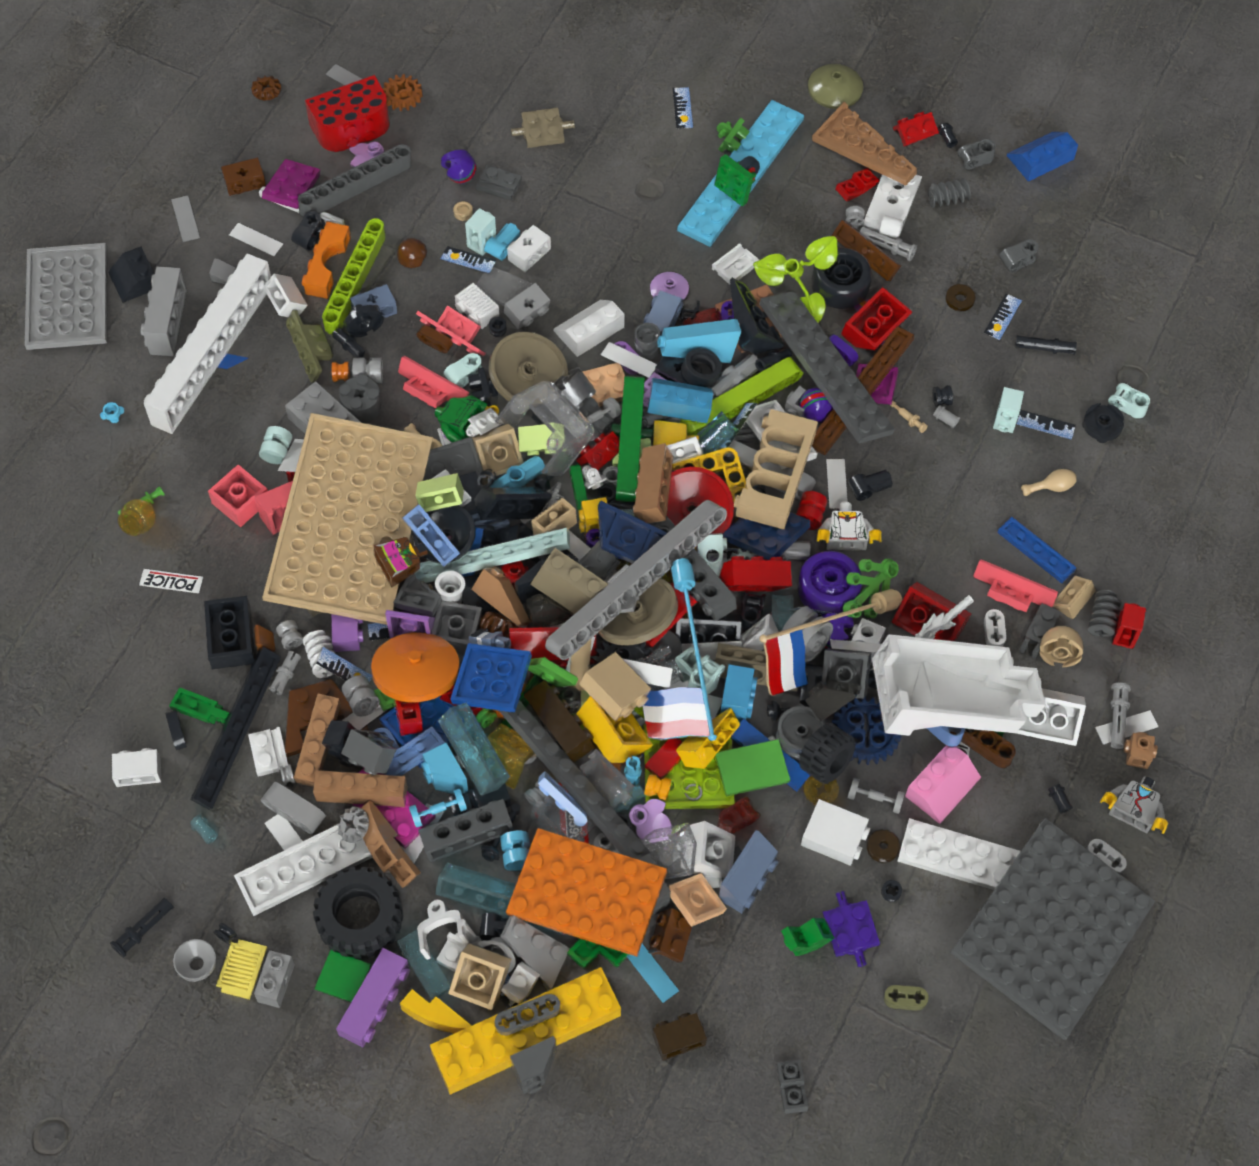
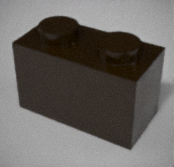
(679, 1036)

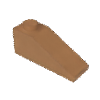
(500, 594)

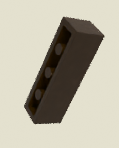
(559, 721)

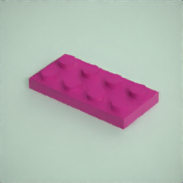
(401, 818)

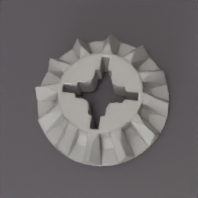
(359, 819)

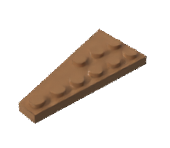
(861, 143)

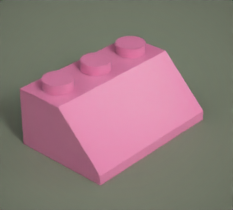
(943, 783)

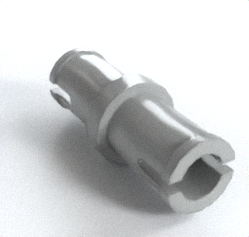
(285, 672)

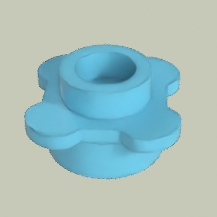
(108, 409)

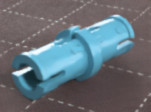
(633, 770)

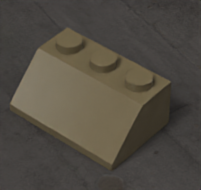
(567, 581)

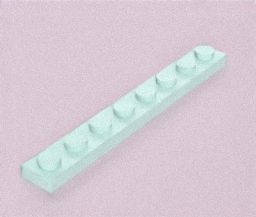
(498, 554)

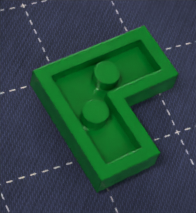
(585, 952)

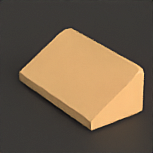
(1074, 596)

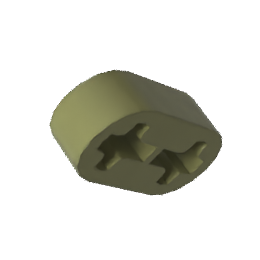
(906, 992)

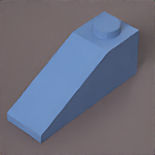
(430, 535)

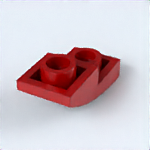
(857, 185)

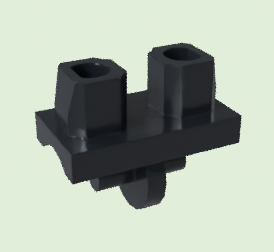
(479, 380)

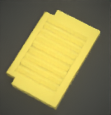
(241, 968)

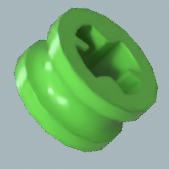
(486, 717)

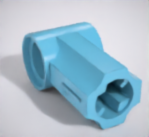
(498, 245)

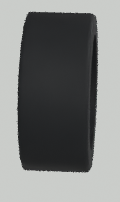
(706, 357)

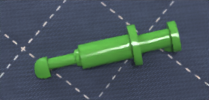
(149, 497)

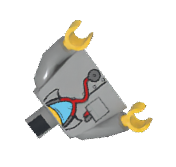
(1137, 805)

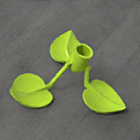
(820, 253)

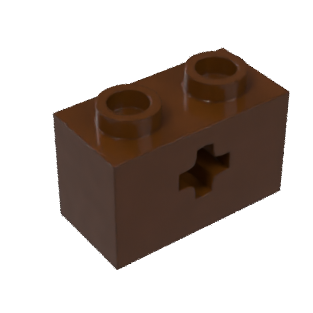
(243, 176)

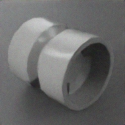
(372, 369)
(360, 695)

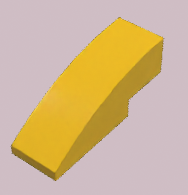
(433, 1014)

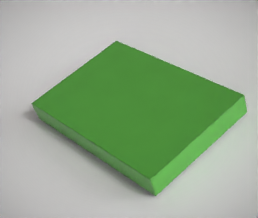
(752, 767)

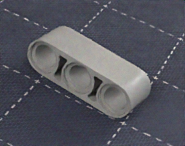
(293, 808)

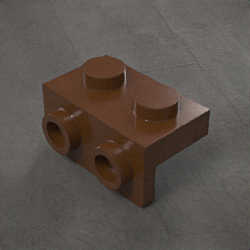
(670, 935)

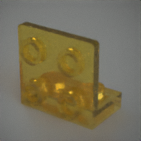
(511, 751)

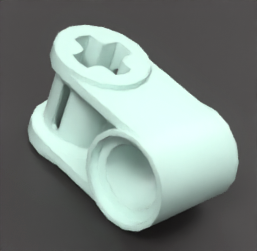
(460, 370)
(1130, 401)
(711, 673)

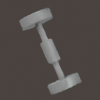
(610, 407)
(876, 795)

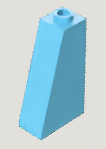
(716, 336)

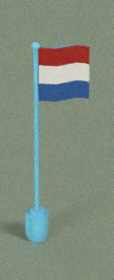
(682, 709)

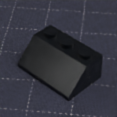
(511, 502)
(709, 631)

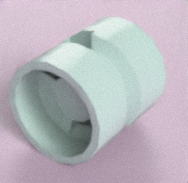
(275, 445)

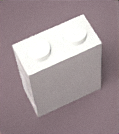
(835, 832)

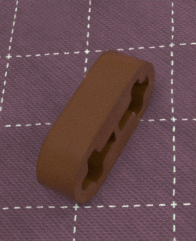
(434, 339)

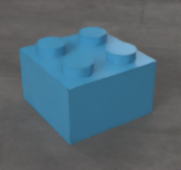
(739, 691)

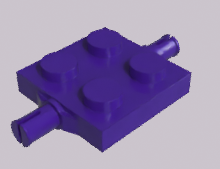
(851, 928)

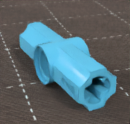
(525, 473)

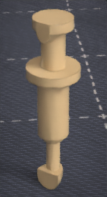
(912, 419)

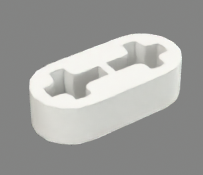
(990, 629)

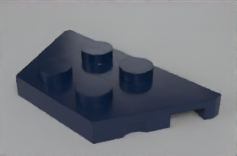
(625, 534)

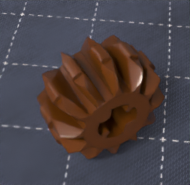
(496, 623)

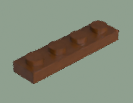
(877, 258)

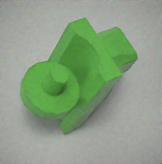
(726, 131)

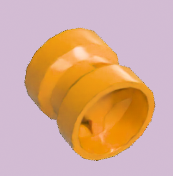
(657, 787)

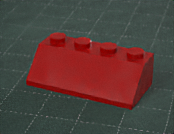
(535, 640)

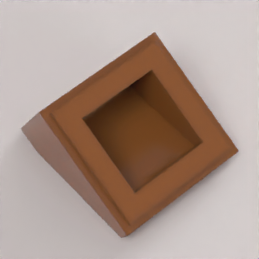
(264, 638)

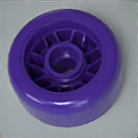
(824, 582)

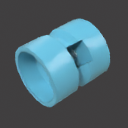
(515, 846)

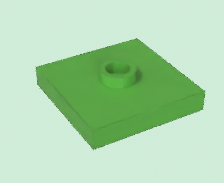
(552, 672)

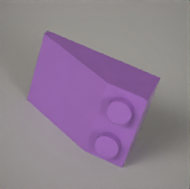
(407, 622)

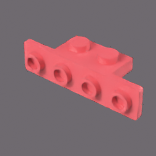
(457, 326)
(427, 384)
(1013, 588)

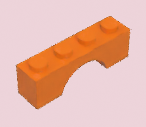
(333, 241)

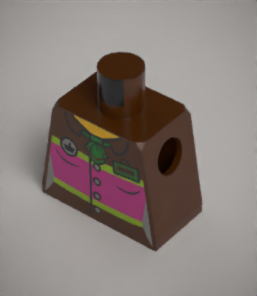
(399, 559)

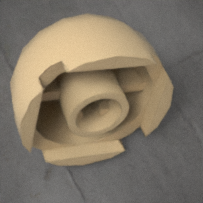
(1061, 645)

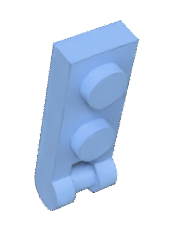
(562, 797)

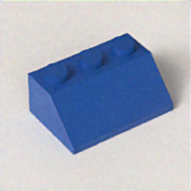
(1044, 154)

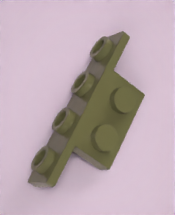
(310, 344)

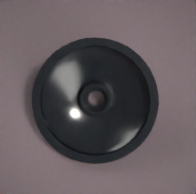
(453, 522)

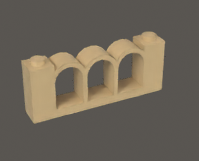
(764, 507)

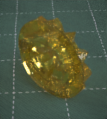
(810, 790)

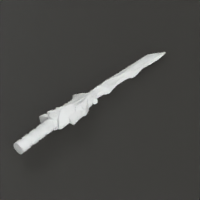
(942, 621)

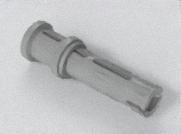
(897, 247)
(1119, 707)

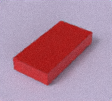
(664, 759)

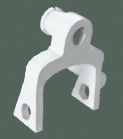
(439, 916)

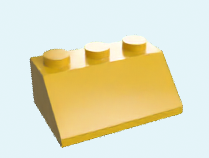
(614, 738)

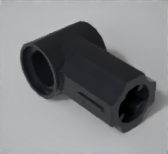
(865, 486)
(610, 491)
(813, 676)
(491, 926)

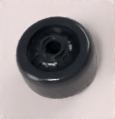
(845, 281)

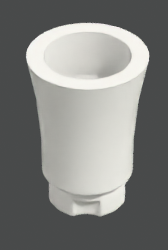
(450, 586)

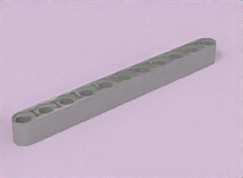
(638, 576)

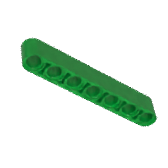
(630, 438)

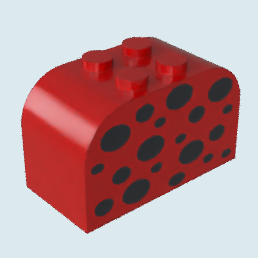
(349, 114)

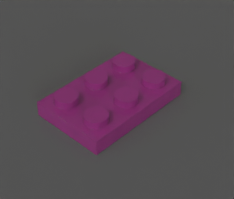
(290, 182)

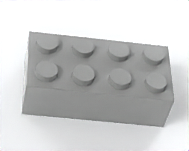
(164, 311)
(316, 401)

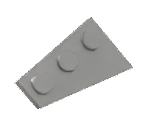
(536, 949)

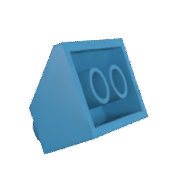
(680, 400)

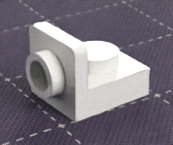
(451, 952)
(520, 983)

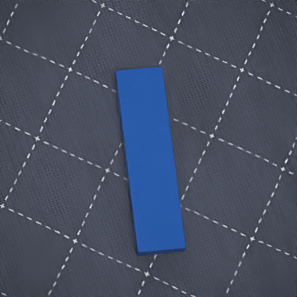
(1036, 550)
(749, 735)

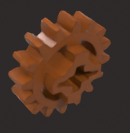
(402, 92)

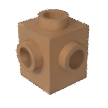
(1140, 750)

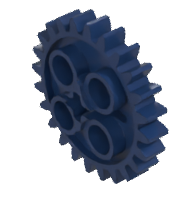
(875, 730)

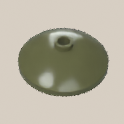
(834, 85)

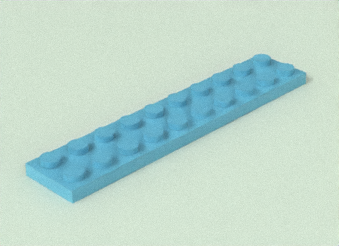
(764, 143)

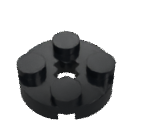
(363, 320)
(1101, 432)

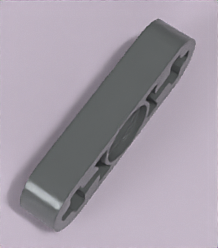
(546, 1014)

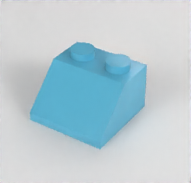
(443, 770)

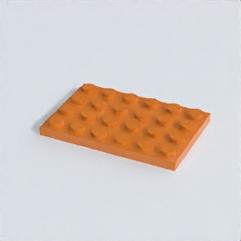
(587, 892)

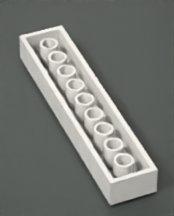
(207, 344)

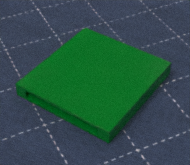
(342, 976)

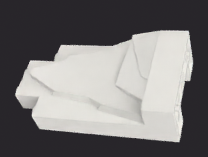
(953, 686)

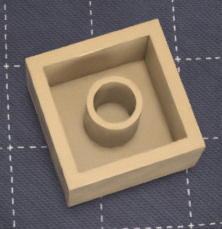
(479, 976)

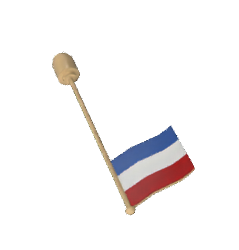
(787, 649)

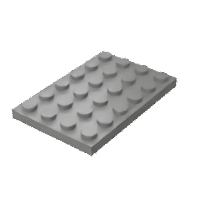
(66, 296)

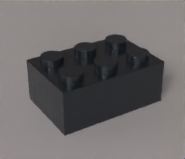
(229, 632)

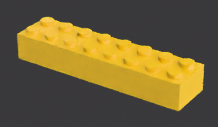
(482, 1051)

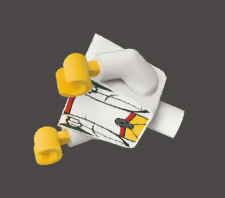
(847, 530)

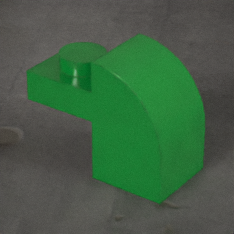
(808, 936)

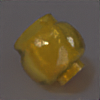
(136, 517)

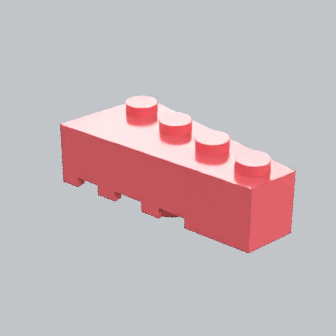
(272, 506)

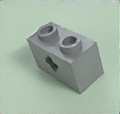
(527, 306)
(274, 979)

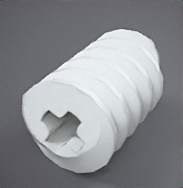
(313, 645)

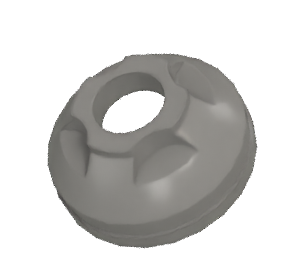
(187, 953)

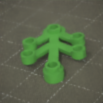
(887, 570)

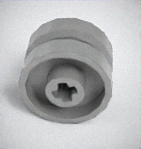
(815, 636)

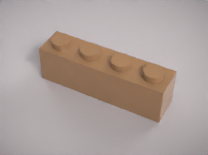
(653, 483)
(313, 751)
(360, 788)

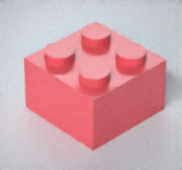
(236, 495)

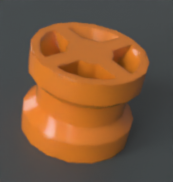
(340, 371)

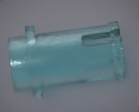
(203, 828)

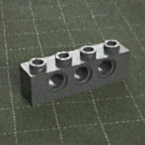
(459, 840)

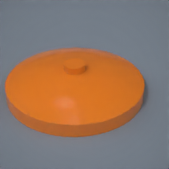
(415, 667)

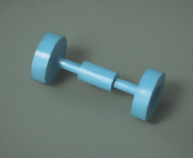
(434, 809)

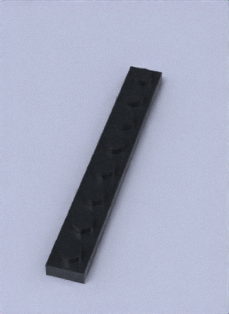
(235, 728)

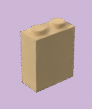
(615, 687)

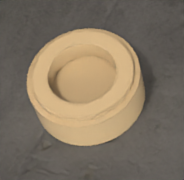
(463, 211)

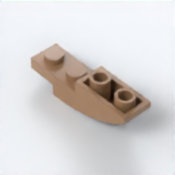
(385, 848)

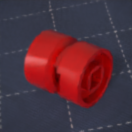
(812, 507)

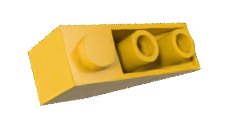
(699, 751)

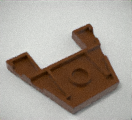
(300, 710)

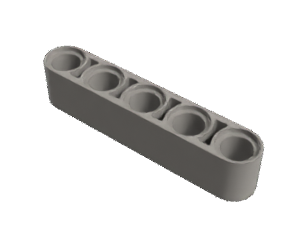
(746, 458)

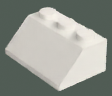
(591, 326)
(1058, 720)

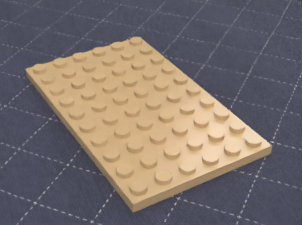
(343, 500)

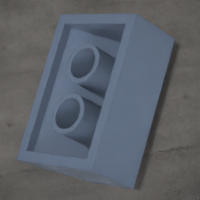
(748, 873)

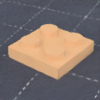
(607, 382)
(696, 899)

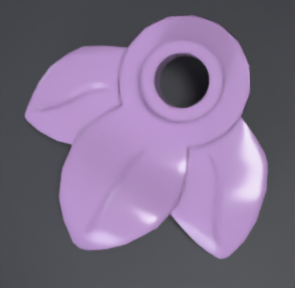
(365, 152)
(652, 819)

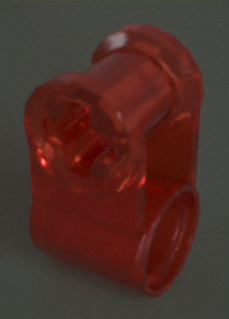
(740, 814)

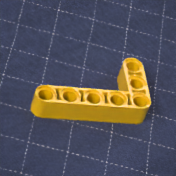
(720, 465)

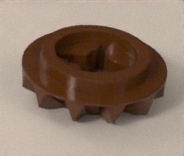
(269, 92)

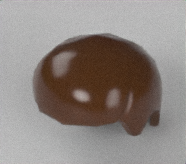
(411, 253)

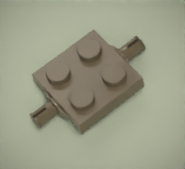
(542, 127)

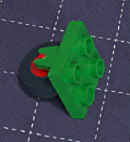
(737, 177)

